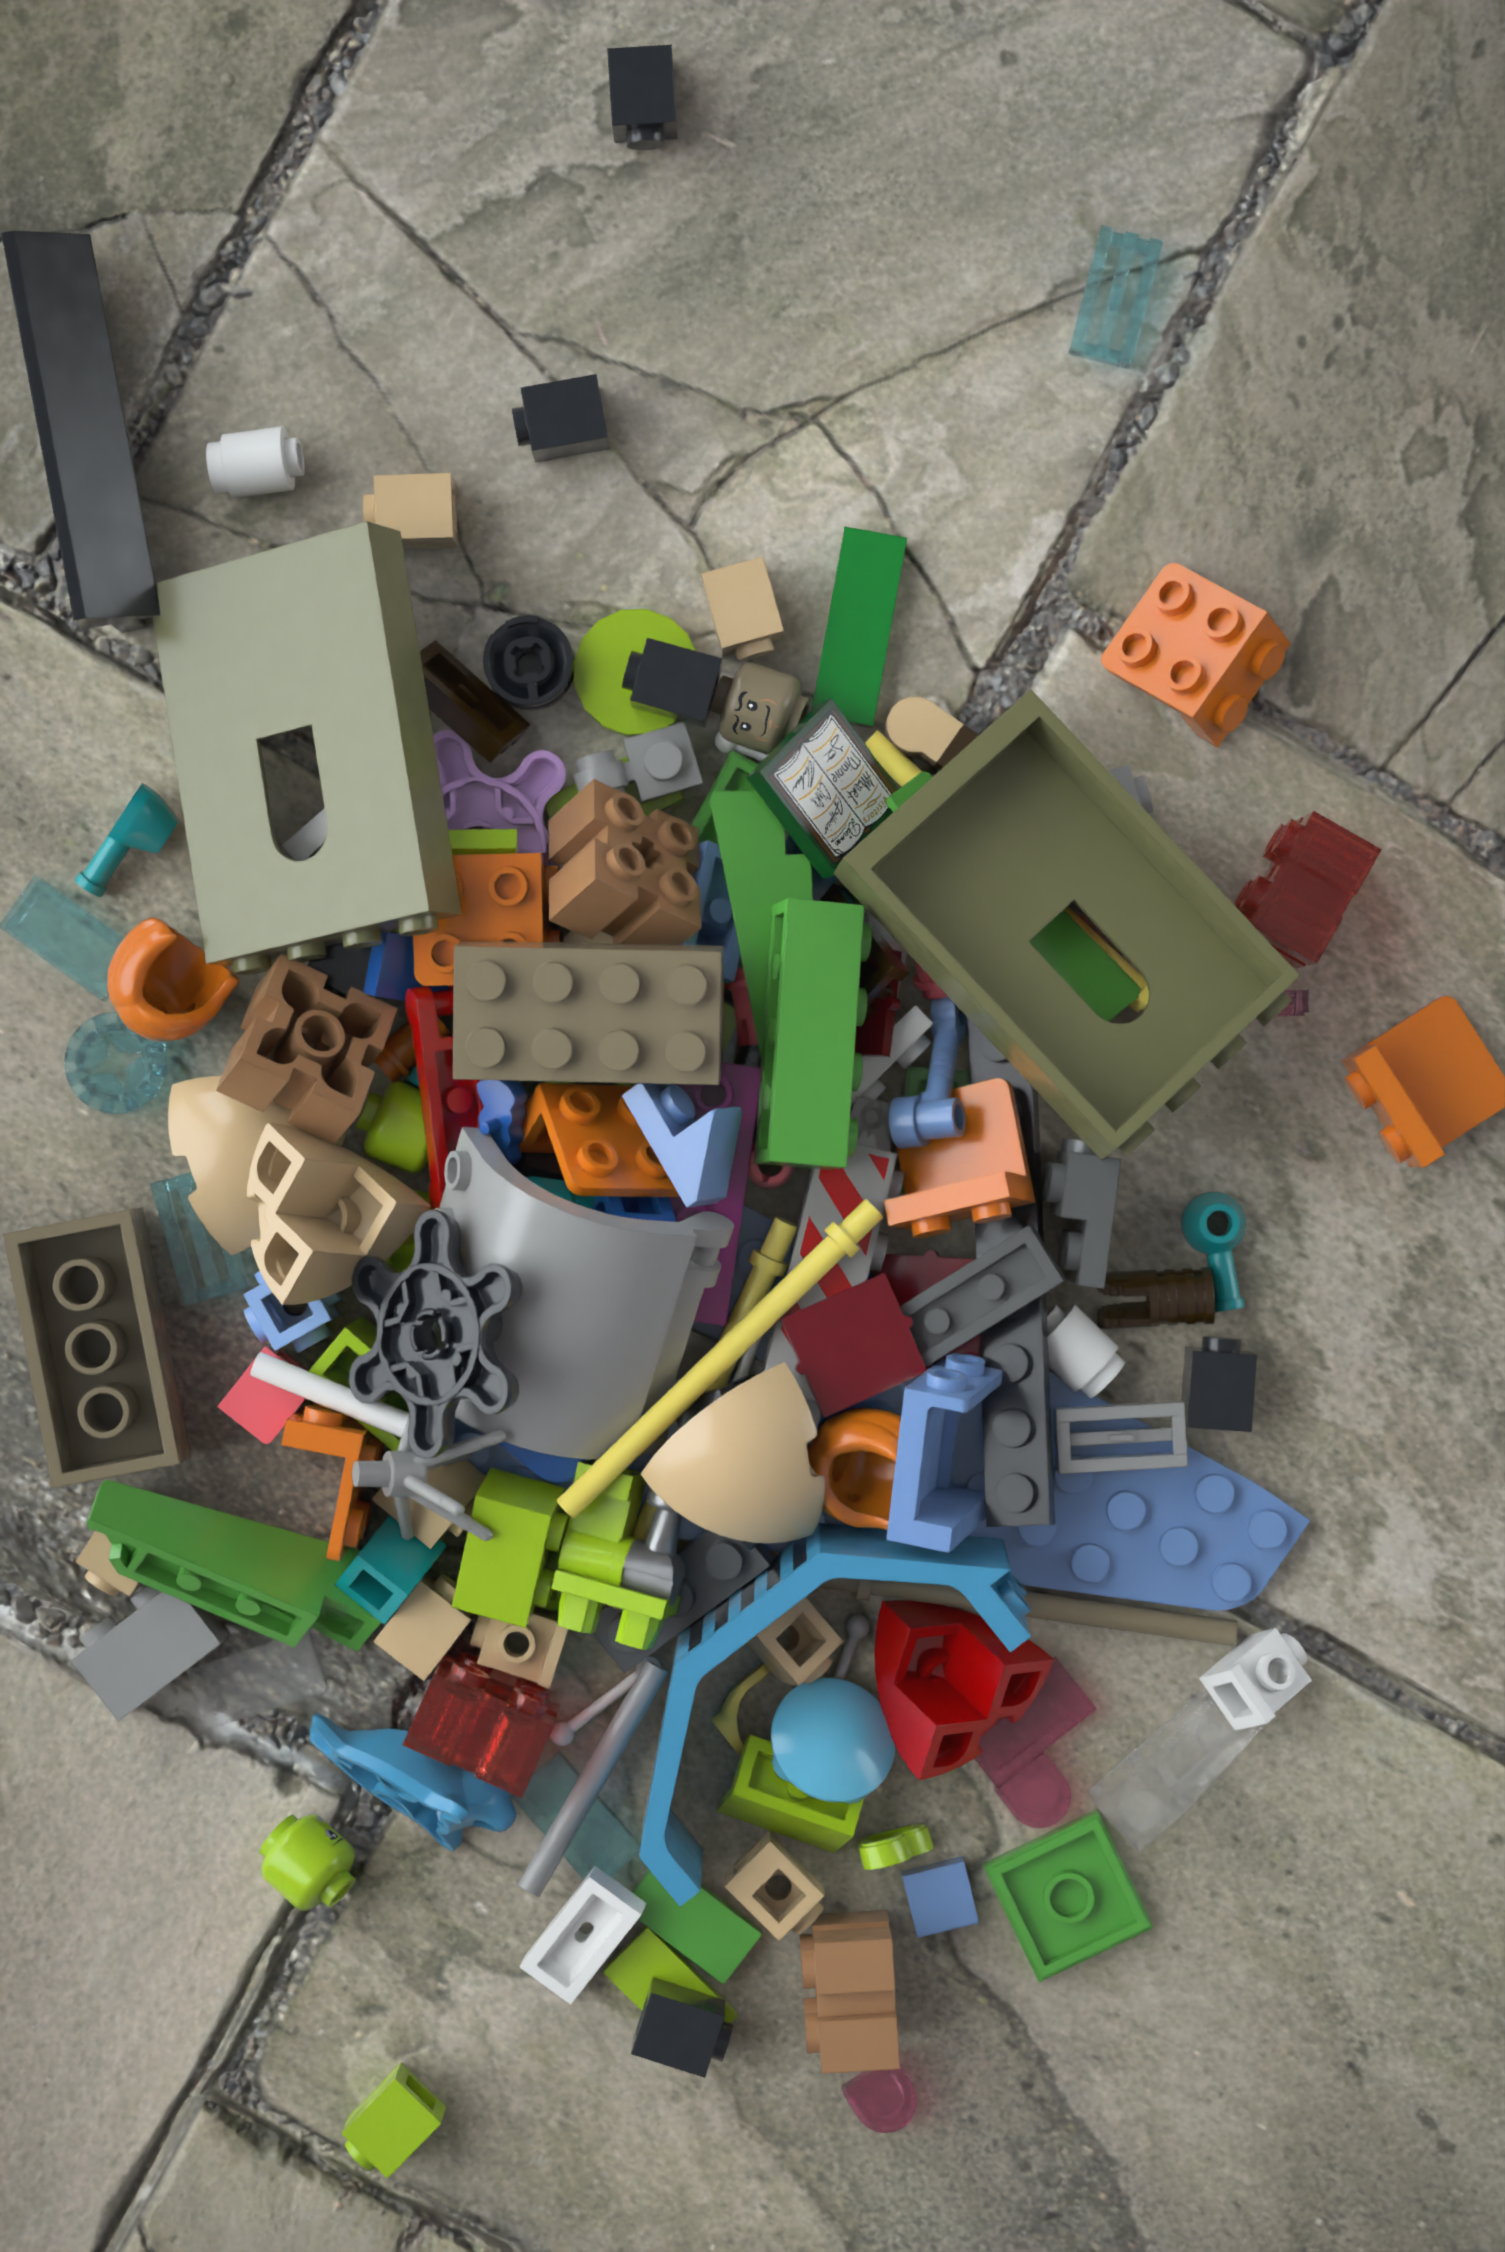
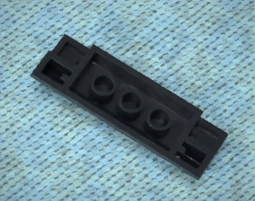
(81, 429)

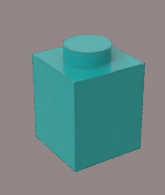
(387, 1570)

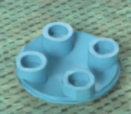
(831, 1740)

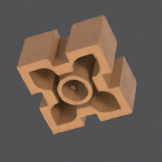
(623, 870)
(307, 1049)
(854, 1980)

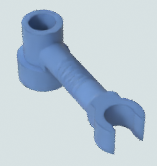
(934, 1112)

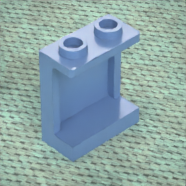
(923, 1502)

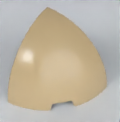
(220, 1143)
(322, 1213)
(745, 1463)

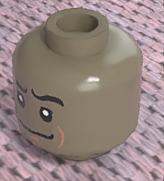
(759, 706)

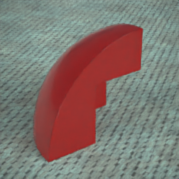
(948, 1682)

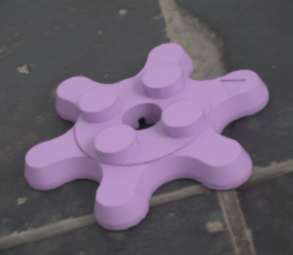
(498, 803)

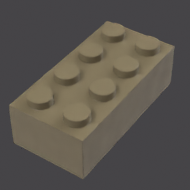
(588, 1012)
(97, 1347)

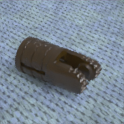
(1170, 1298)

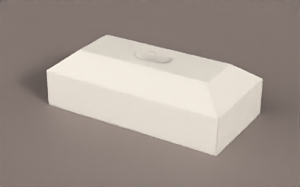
(567, 1958)

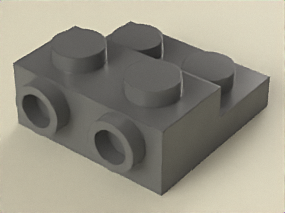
(1084, 1190)

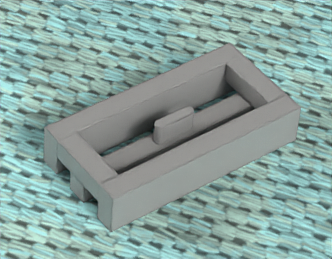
(1065, 1439)

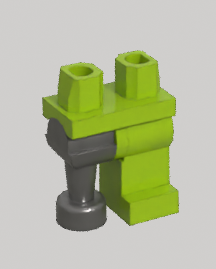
(610, 1567)

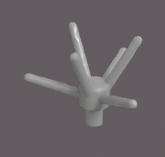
(405, 1475)

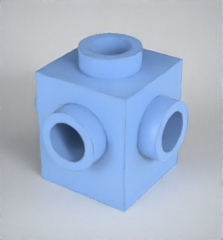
(275, 1323)

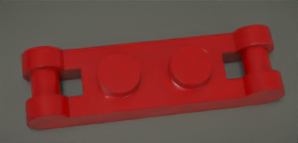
(445, 1101)

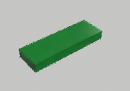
(860, 623)

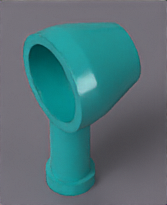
(142, 826)
(1217, 1247)

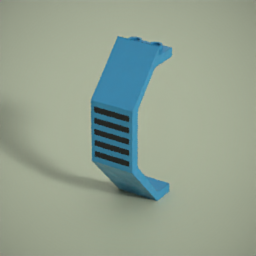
(974, 1567)

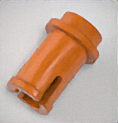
(399, 1051)

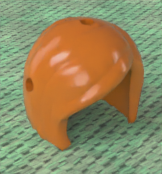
(164, 983)
(858, 1464)

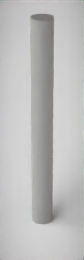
(592, 1778)

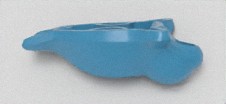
(419, 1787)

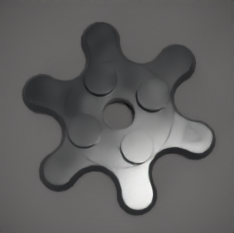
(405, 1344)

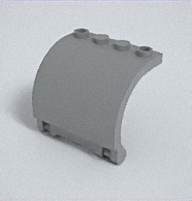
(598, 1304)

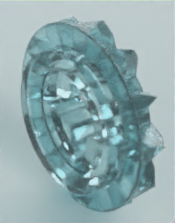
(104, 1091)

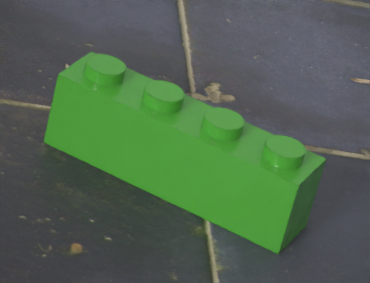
(811, 1034)

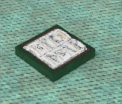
(824, 787)

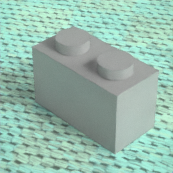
(146, 1649)

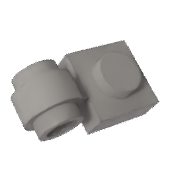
(658, 764)

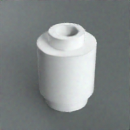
(254, 462)
(1081, 1351)

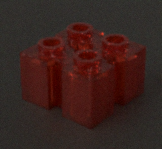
(1307, 886)
(483, 1723)

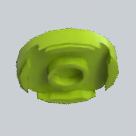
(603, 662)

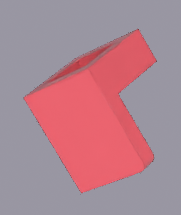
(260, 1405)

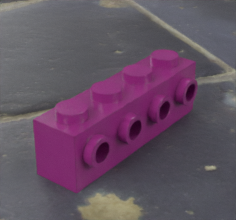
(736, 1089)

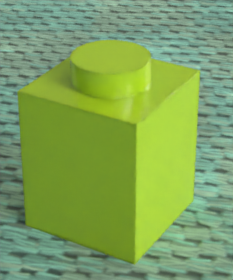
(392, 2122)

